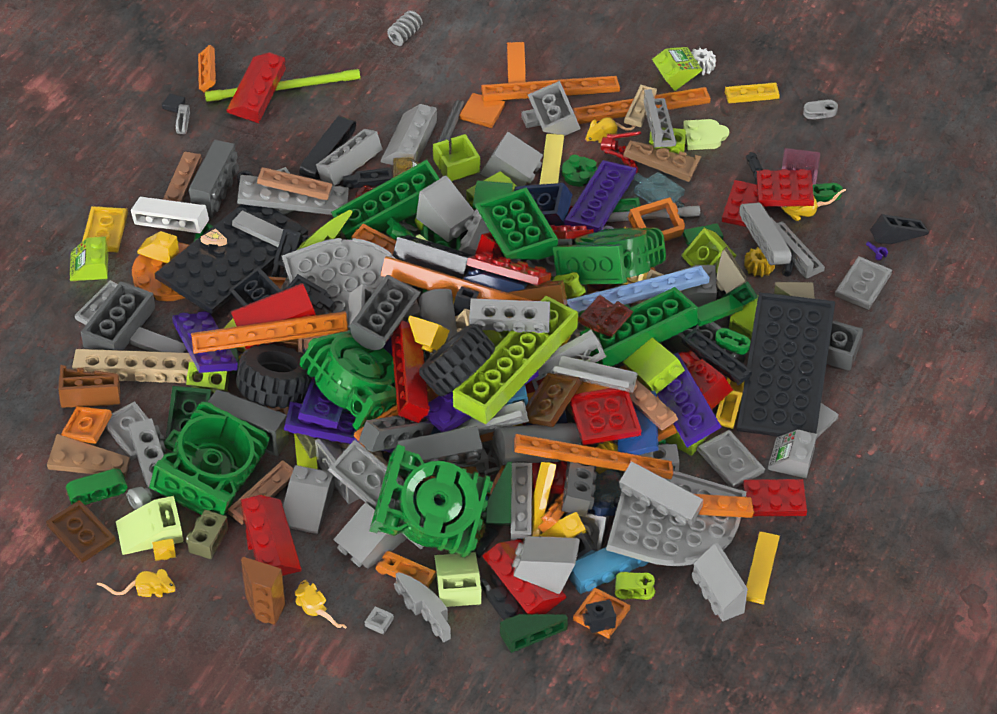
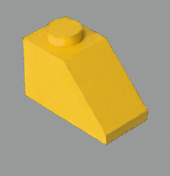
(160, 247)
(428, 334)
(566, 527)

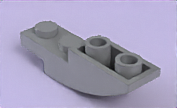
(424, 601)

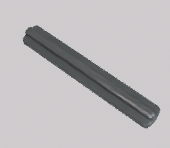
(451, 121)

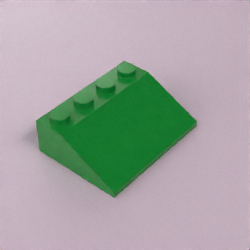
(518, 225)

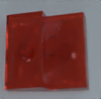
(605, 316)

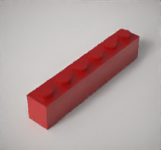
(410, 386)

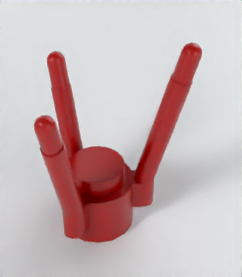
(610, 145)

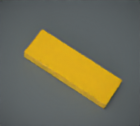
(752, 92)

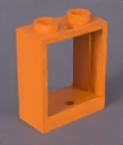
(637, 222)

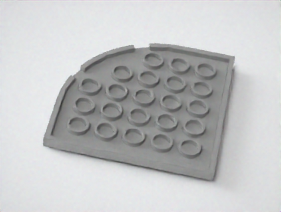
(340, 269)
(659, 539)

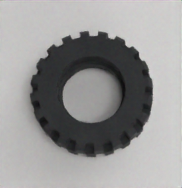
(457, 360)
(272, 376)

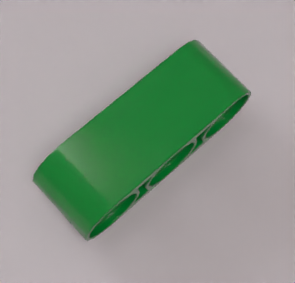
(97, 487)

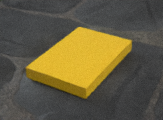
(106, 223)

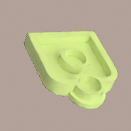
(704, 134)

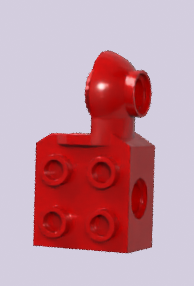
(710, 381)

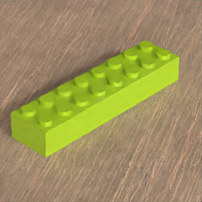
(513, 365)

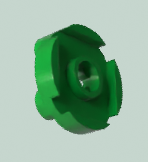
(575, 163)

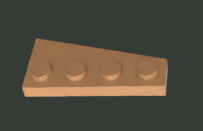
(663, 160)
(84, 458)

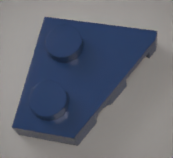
(603, 508)

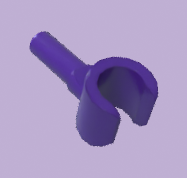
(880, 252)

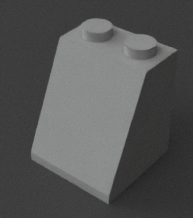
(514, 160)
(444, 209)
(362, 544)
(546, 561)

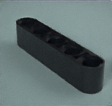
(333, 138)

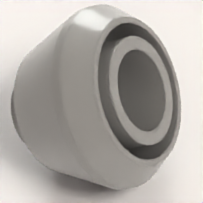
(139, 497)

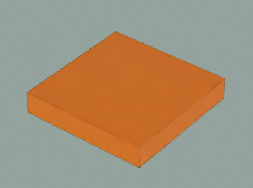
(480, 111)
(87, 424)
(596, 595)

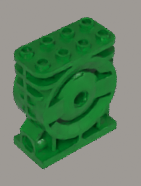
(611, 255)
(352, 375)
(207, 438)
(447, 486)

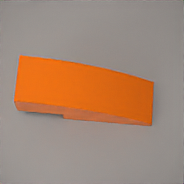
(516, 62)

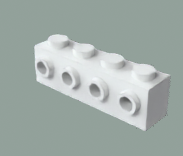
(170, 214)

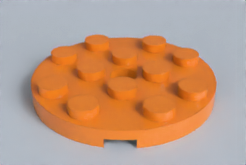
(144, 277)

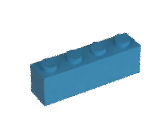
(600, 569)

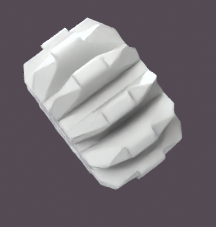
(705, 60)

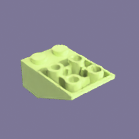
(149, 524)
(458, 579)

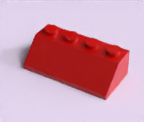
(257, 87)
(280, 306)
(270, 533)
(530, 596)

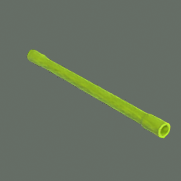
(294, 83)

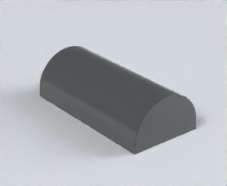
(438, 308)
(383, 313)
(505, 437)

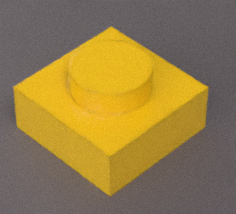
(164, 549)

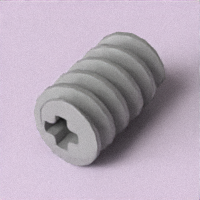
(404, 27)

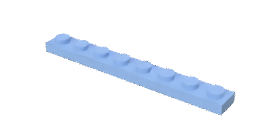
(644, 289)

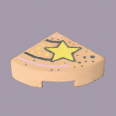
(214, 237)

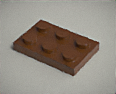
(551, 399)
(80, 531)

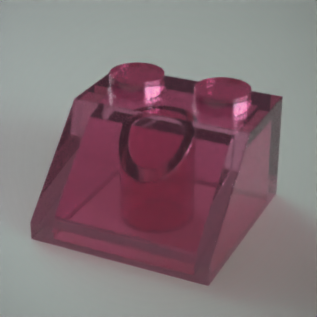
(801, 159)

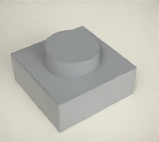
(530, 118)
(379, 620)

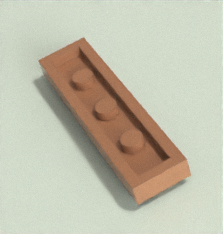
(183, 177)
(294, 183)
(652, 407)
(268, 486)

